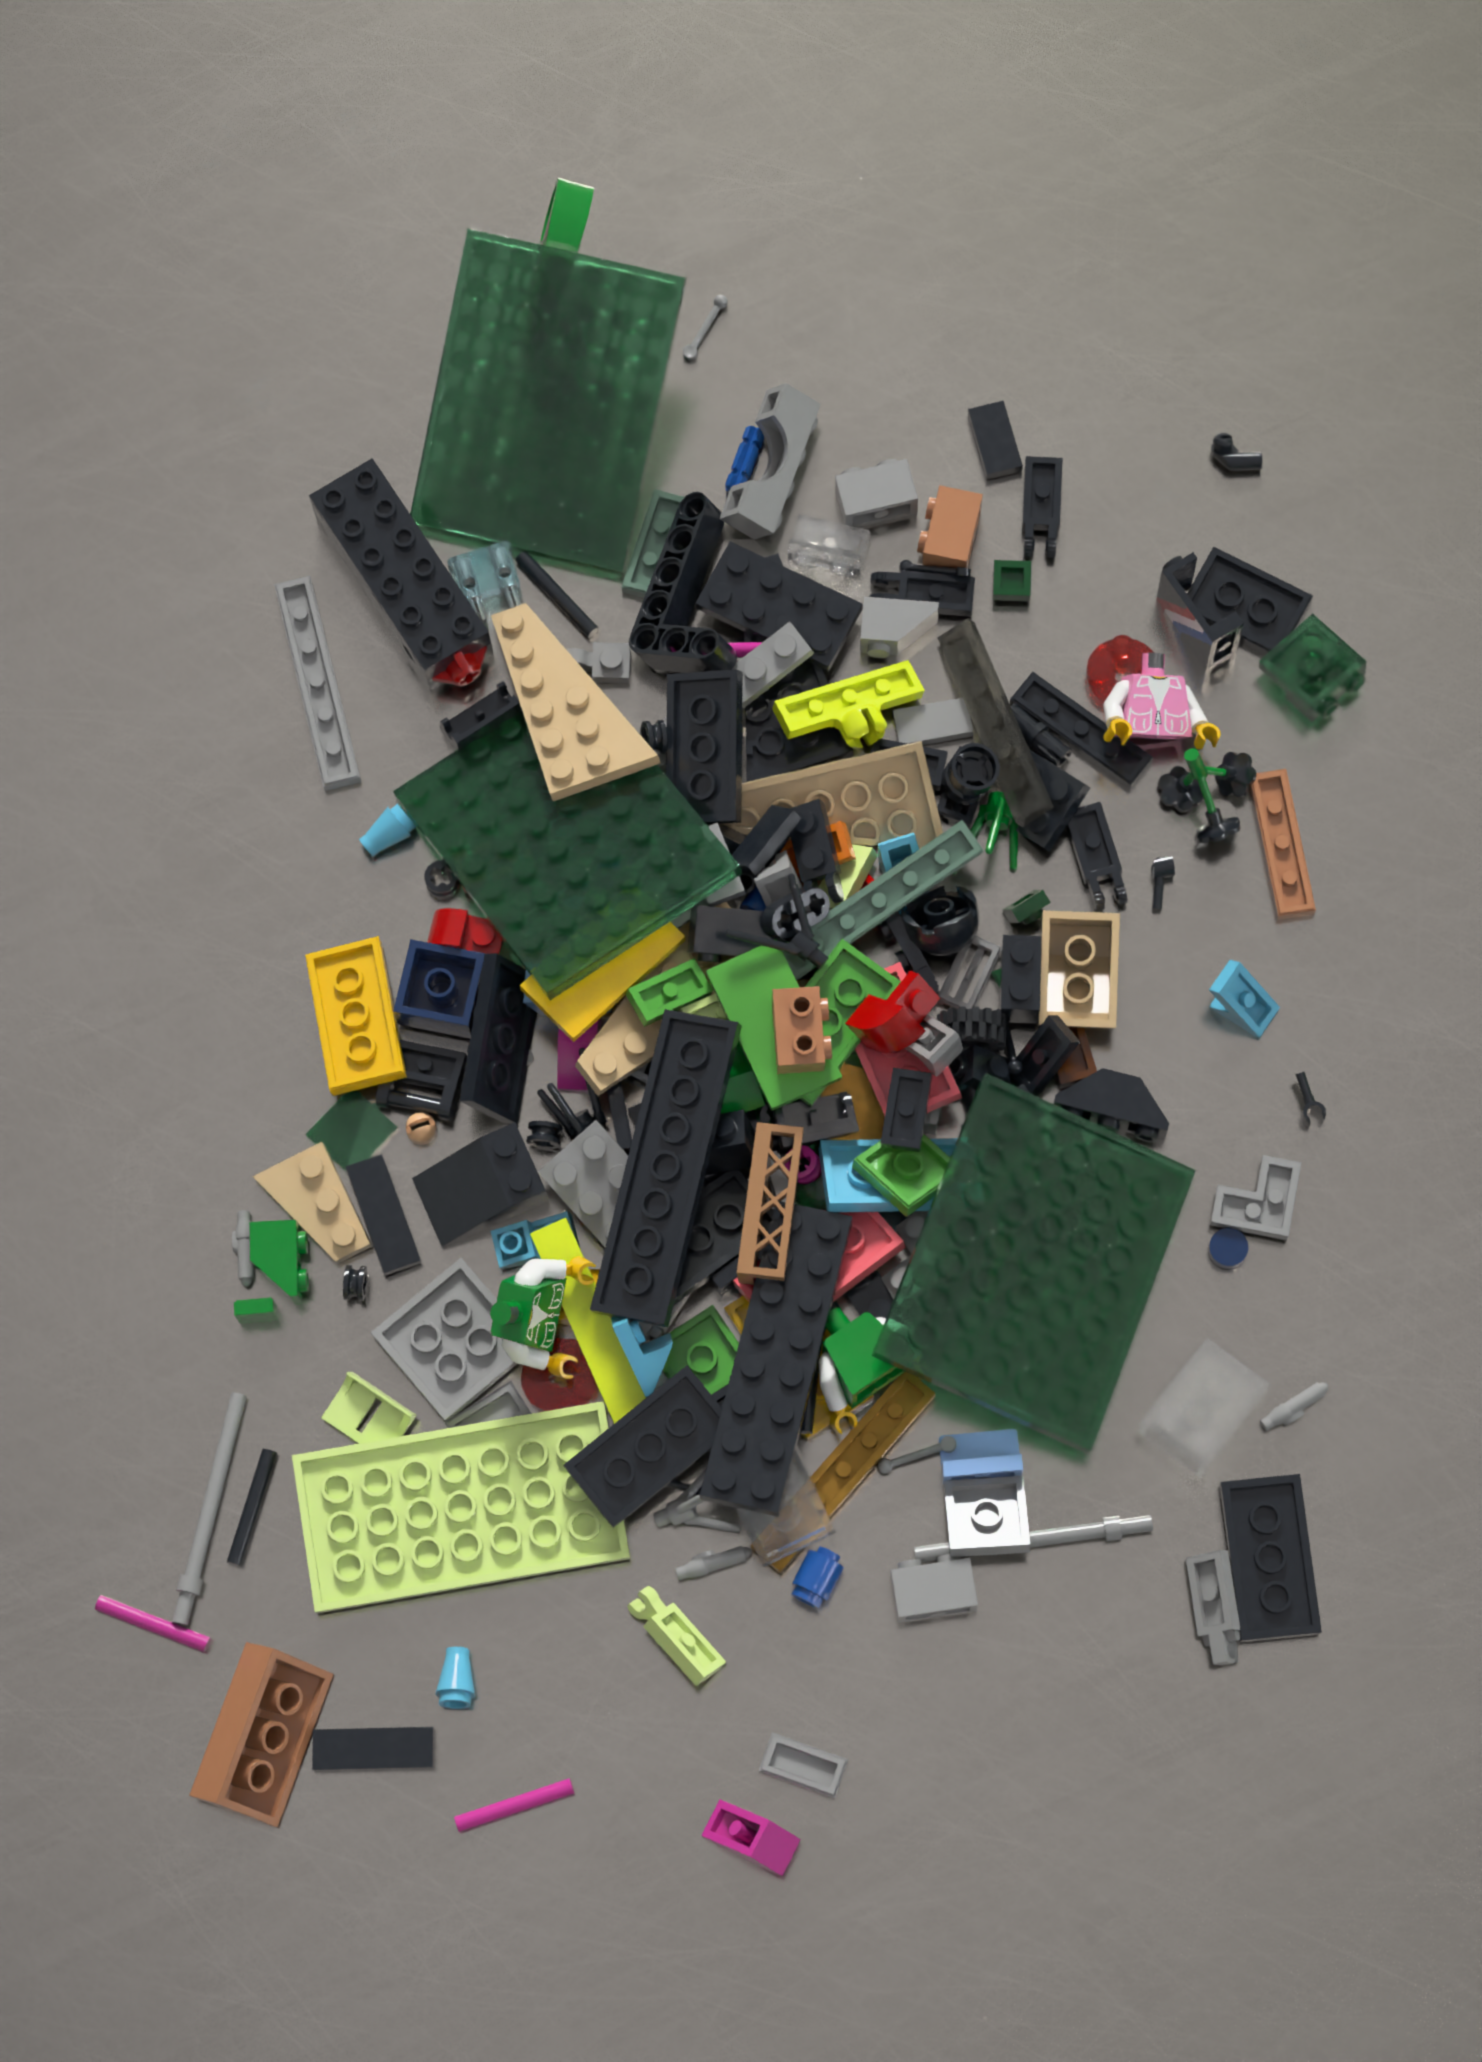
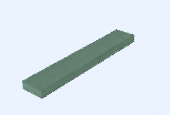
(891, 892)

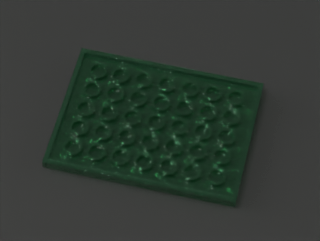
(547, 399)
(567, 875)
(1034, 1263)

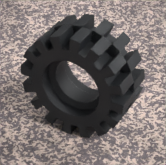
(977, 1026)

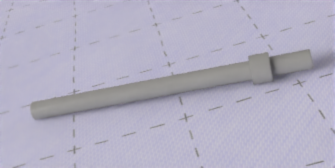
(1111, 1529)
(190, 1583)

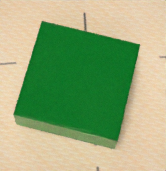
(255, 1310)

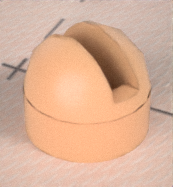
(424, 1134)

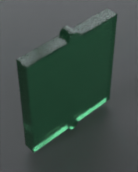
(352, 1129)

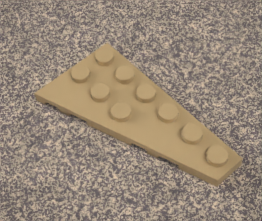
(569, 718)
(873, 793)
(623, 1041)

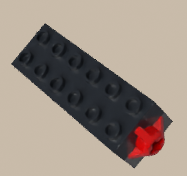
(403, 576)

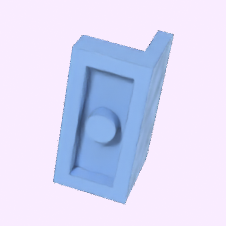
(982, 1455)

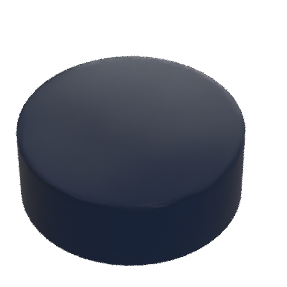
(1228, 1248)

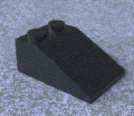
(480, 1186)

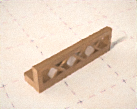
(756, 1207)

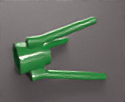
(998, 818)

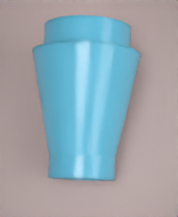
(388, 830)
(456, 1681)

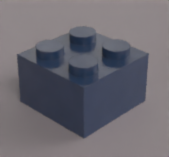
(439, 988)

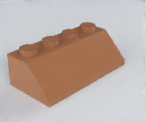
(261, 1734)

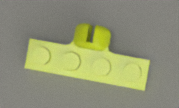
(850, 704)

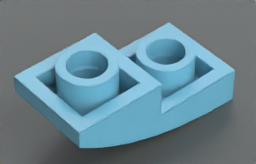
(514, 1243)

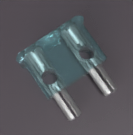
(484, 571)

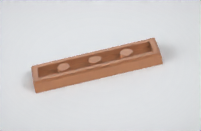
(1282, 845)

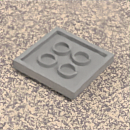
(447, 1341)

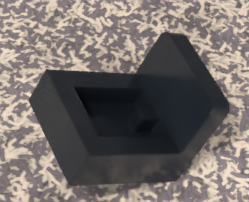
(975, 1063)

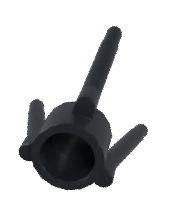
(572, 1123)

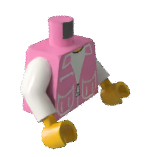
(1156, 707)

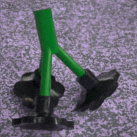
(1189, 788)

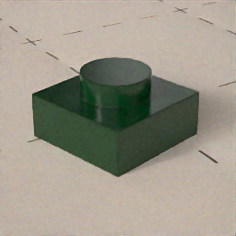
(1012, 580)
(1027, 907)

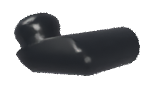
(1231, 457)

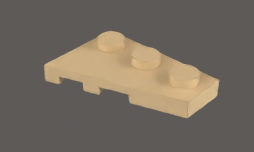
(316, 1198)

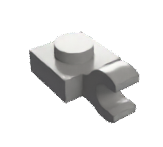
(607, 663)

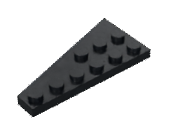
(766, 743)

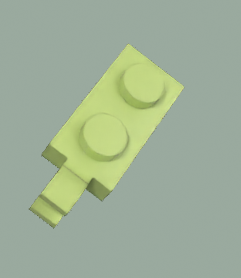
(677, 1636)

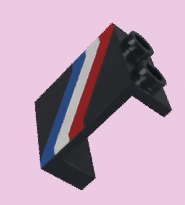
(1207, 642)

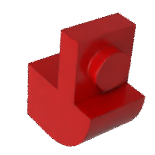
(462, 931)
(894, 1022)

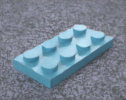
(846, 1188)

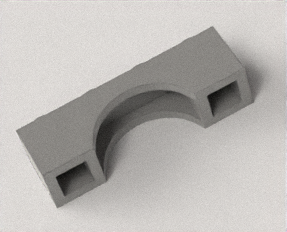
(787, 422)

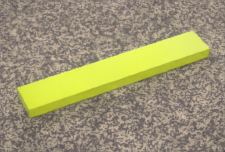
(592, 1330)

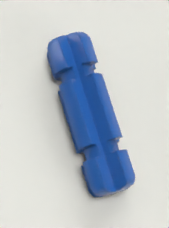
(745, 457)

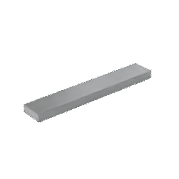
(317, 683)

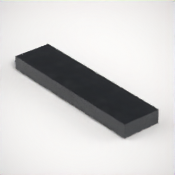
(1081, 730)

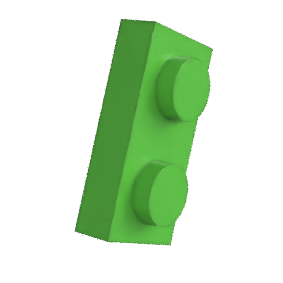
(669, 991)

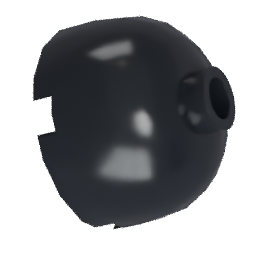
(942, 921)

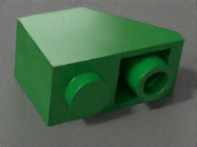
(277, 1255)

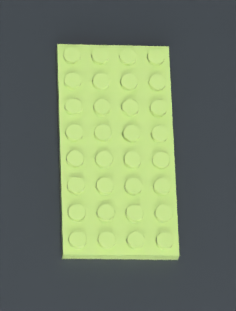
(451, 1509)

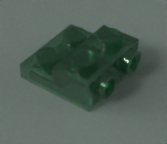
(1314, 668)

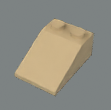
(1080, 968)

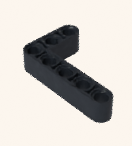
(661, 625)

